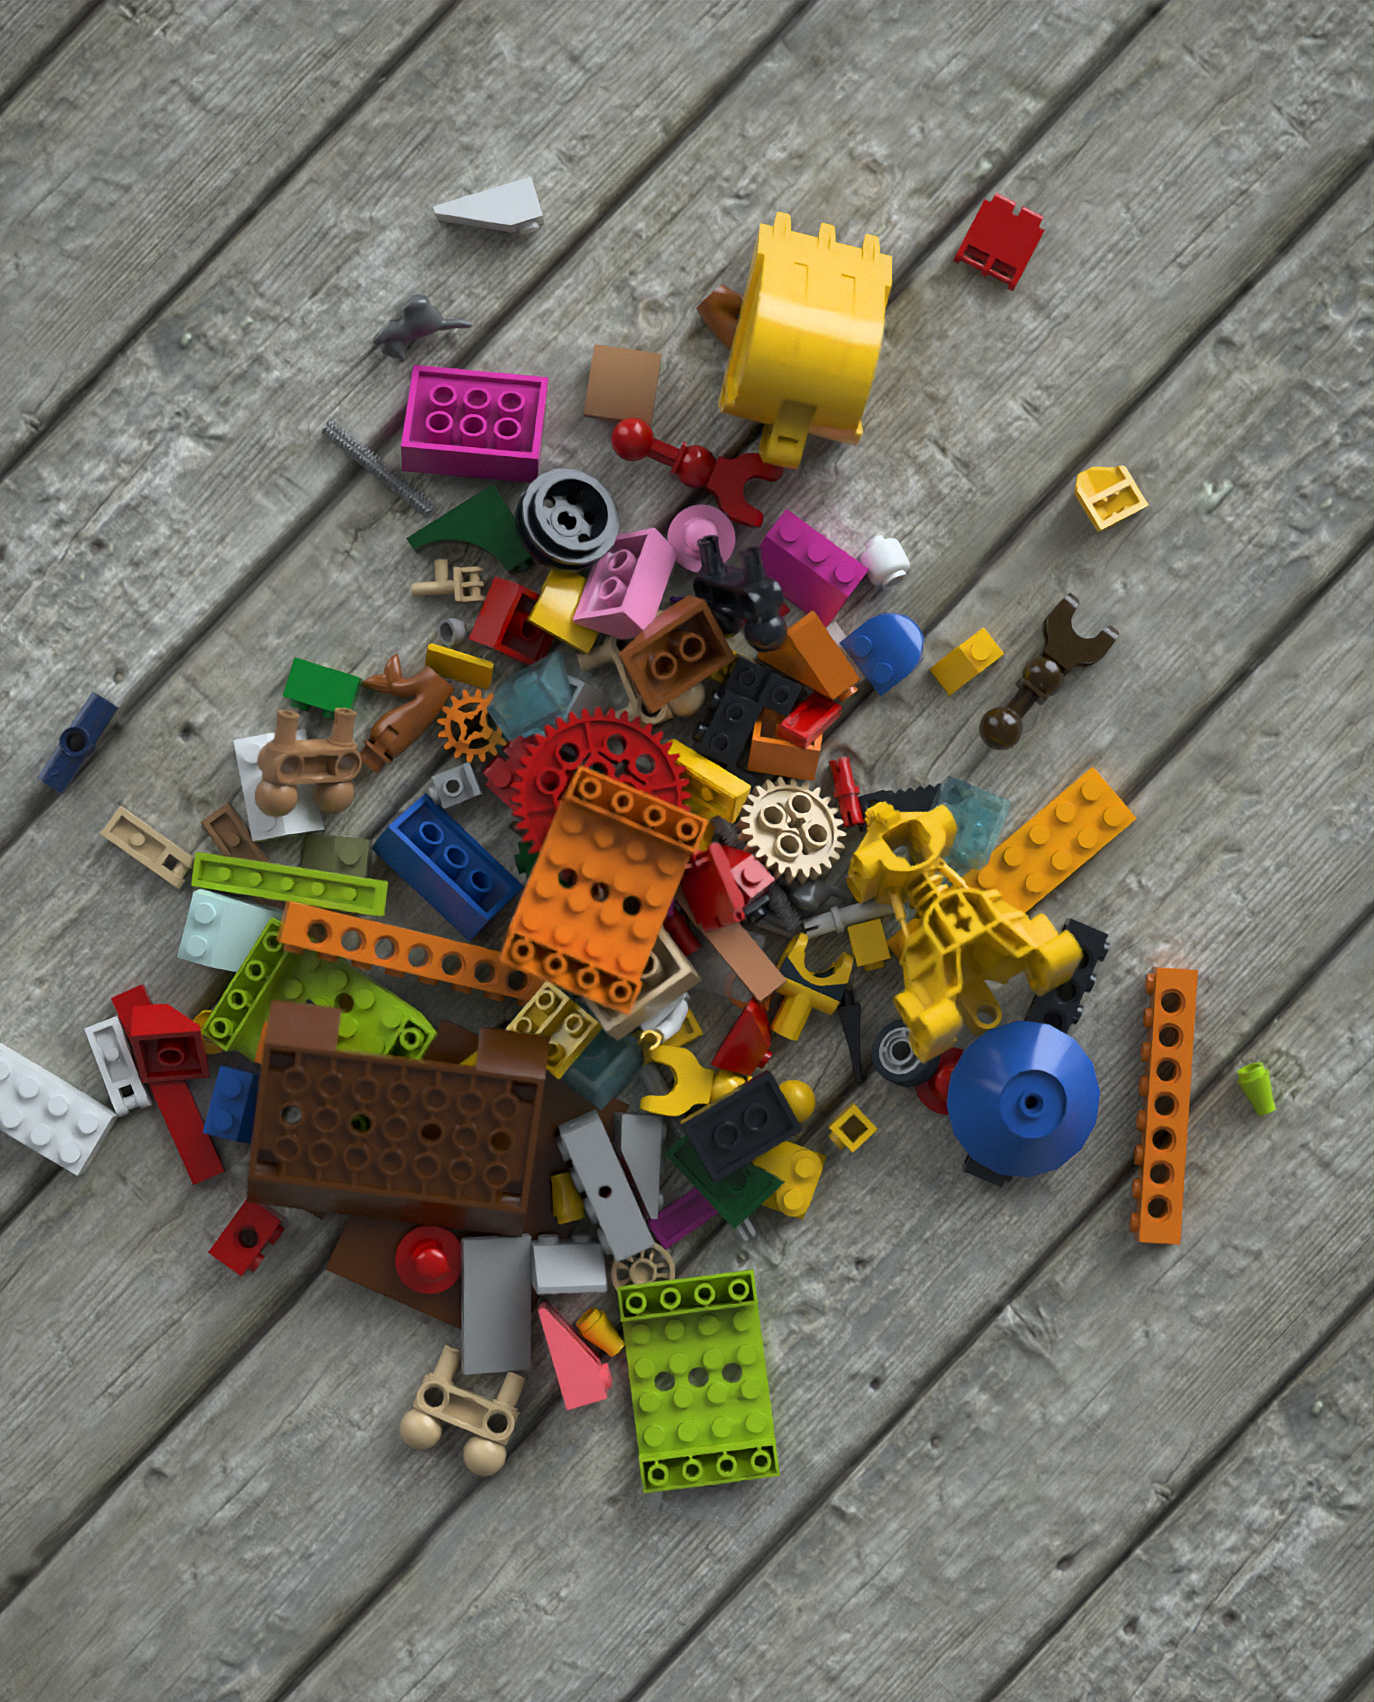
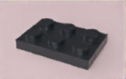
(740, 1126)

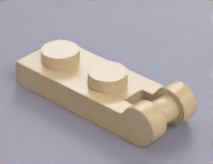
(147, 846)

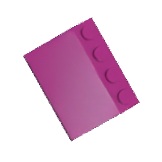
(474, 424)

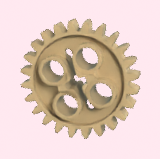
(791, 830)

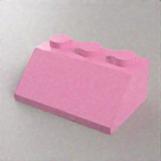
(627, 585)

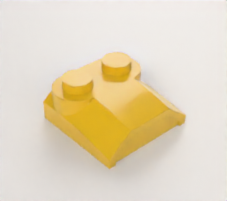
(801, 1172)

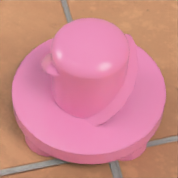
(695, 524)

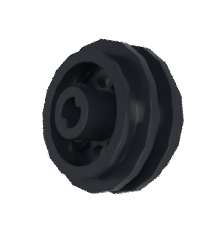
(553, 533)

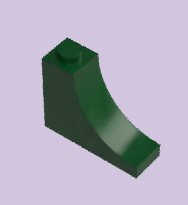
(480, 523)

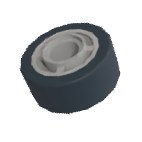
(888, 1060)

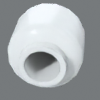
(885, 562)

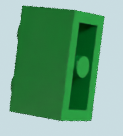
(321, 688)

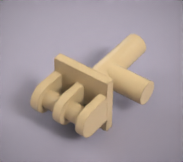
(459, 585)

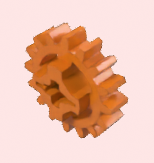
(463, 744)

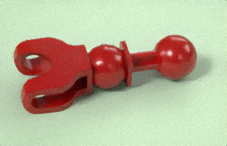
(697, 467)

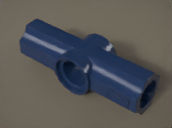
(64, 761)

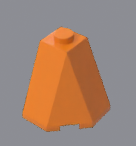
(813, 660)

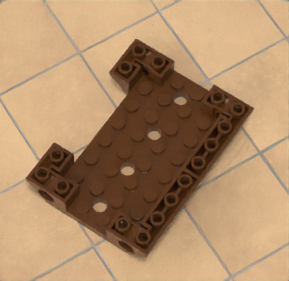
(391, 1166)

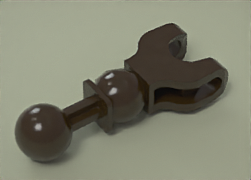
(1045, 673)

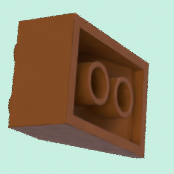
(675, 652)

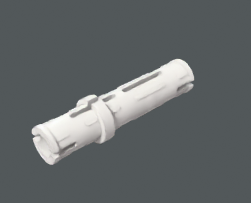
(843, 917)

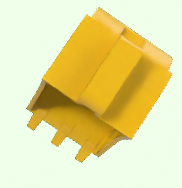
(806, 338)

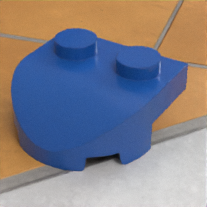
(885, 649)

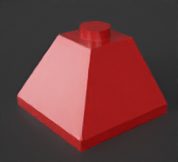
(746, 1042)
(167, 1044)

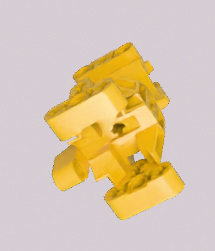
(962, 933)

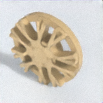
(644, 1269)

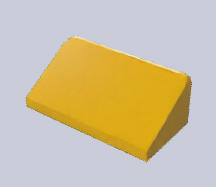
(460, 666)

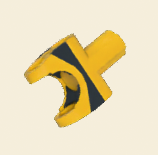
(807, 988)

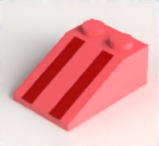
(576, 1363)

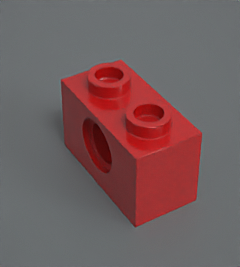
(230, 1247)

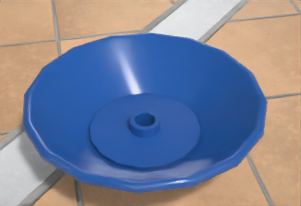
(991, 1092)

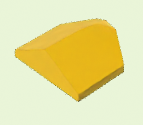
(1108, 496)

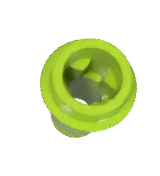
(1256, 1085)

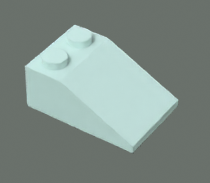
(223, 928)

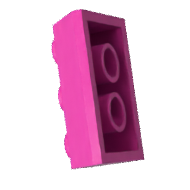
(809, 567)

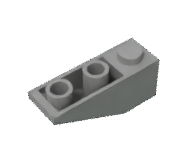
(638, 1150)

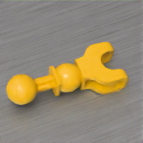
(702, 1086)

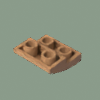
(622, 384)

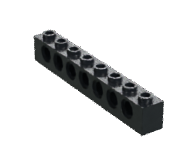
(1069, 1011)

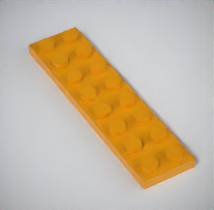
(1046, 847)

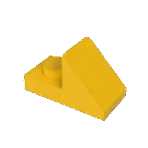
(966, 661)

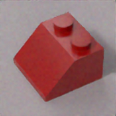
(504, 623)

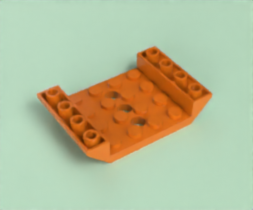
(613, 839)

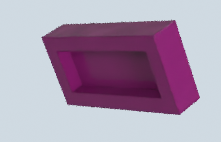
(681, 1217)

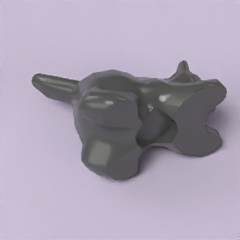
(416, 321)
(811, 894)

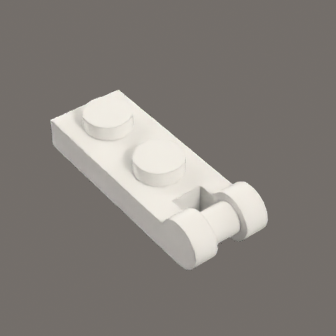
(117, 1065)

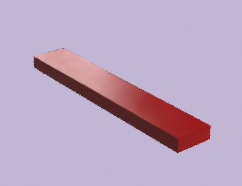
(176, 1104)

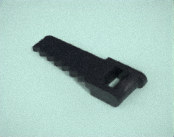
(908, 801)

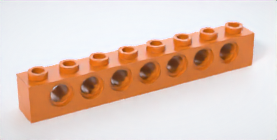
(299, 917)
(1166, 1226)

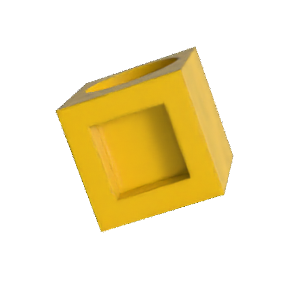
(868, 944)

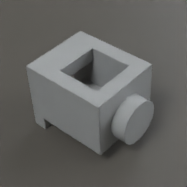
(468, 789)

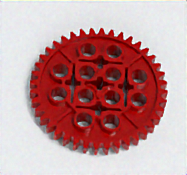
(589, 738)

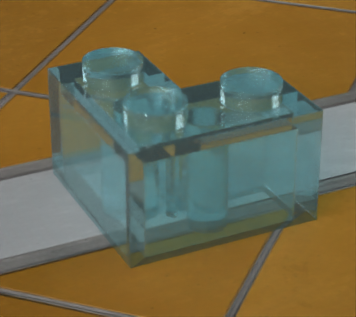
(978, 817)

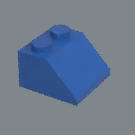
(233, 1104)

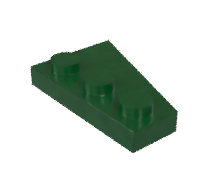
(733, 1195)

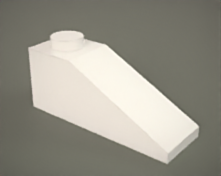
(501, 208)

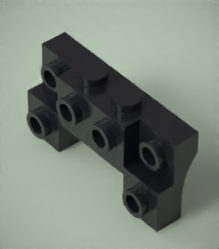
(736, 709)

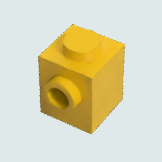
(850, 1128)

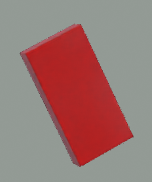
(809, 720)

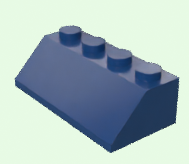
(447, 867)

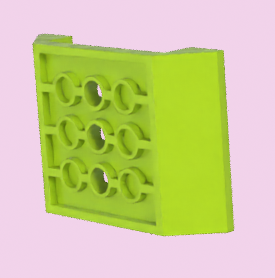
(375, 1025)
(710, 1429)

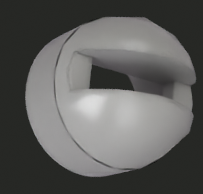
(445, 633)

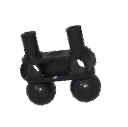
(741, 595)

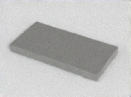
(495, 1304)

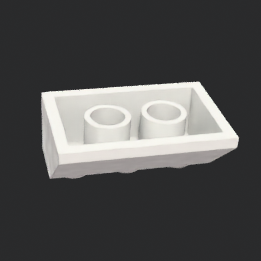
(302, 819)

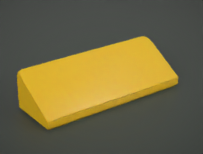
(710, 783)

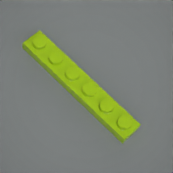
(289, 883)

